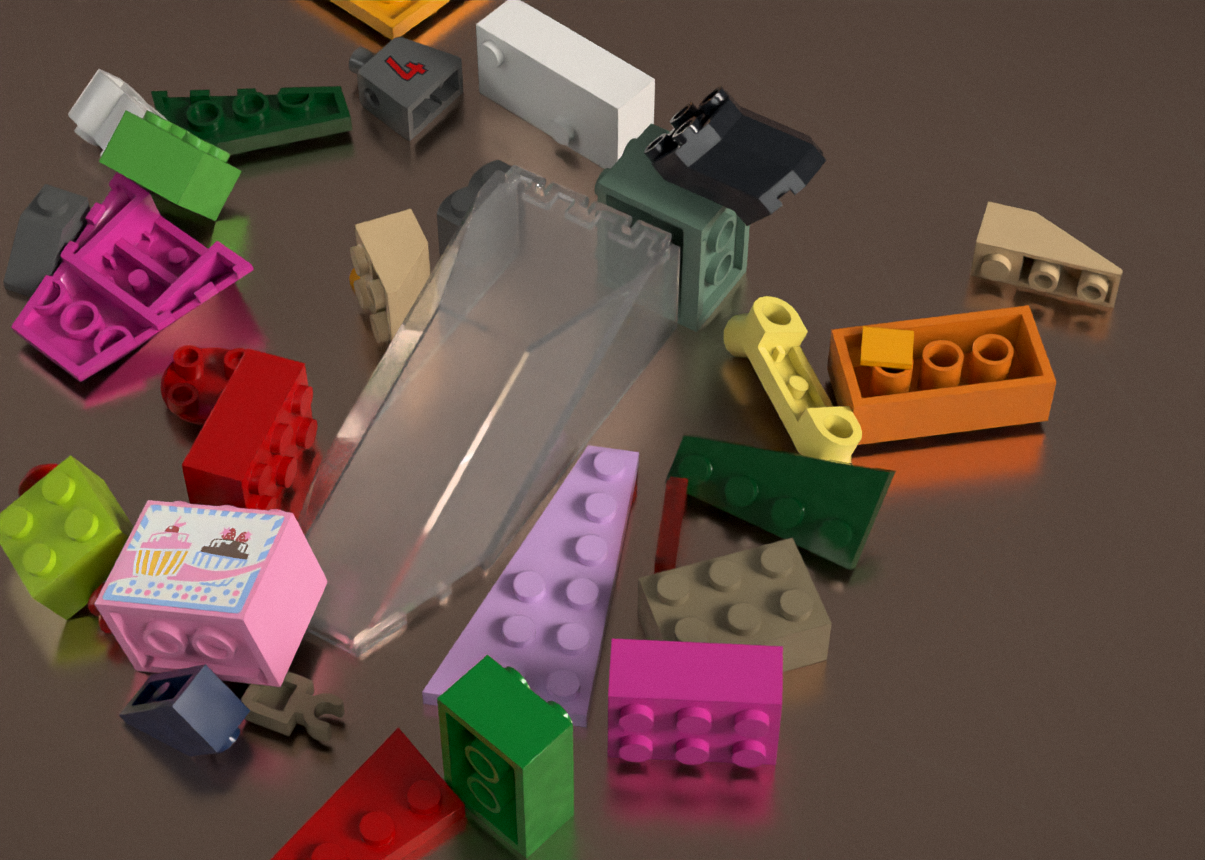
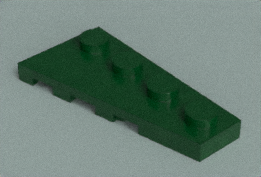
(256, 119)
(791, 495)

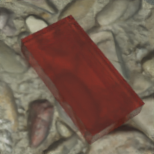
(671, 525)

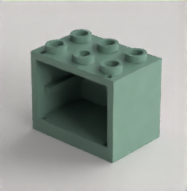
(709, 235)

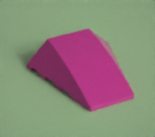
(122, 283)

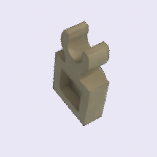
(291, 705)

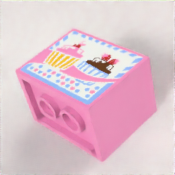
(213, 591)

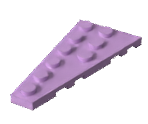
(557, 590)

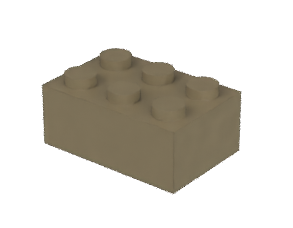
(740, 599)

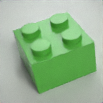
(171, 163)

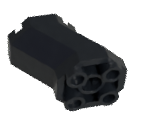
(734, 156)

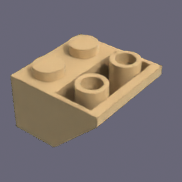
(391, 268)

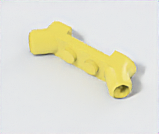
(772, 342)

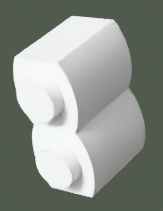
(102, 107)

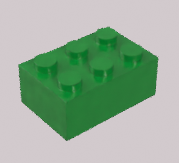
(508, 754)

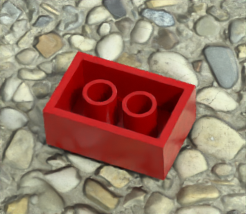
(252, 435)

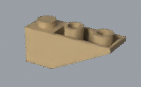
(1038, 255)

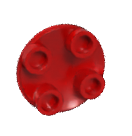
(197, 380)

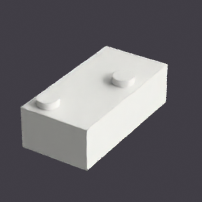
(562, 82)

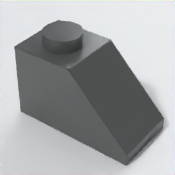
(42, 235)

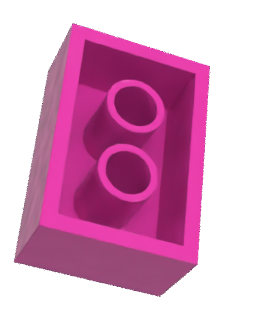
(694, 702)

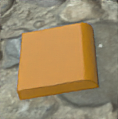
(887, 348)

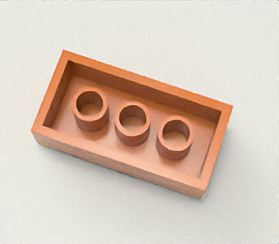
(963, 377)

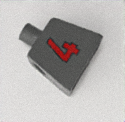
(406, 83)

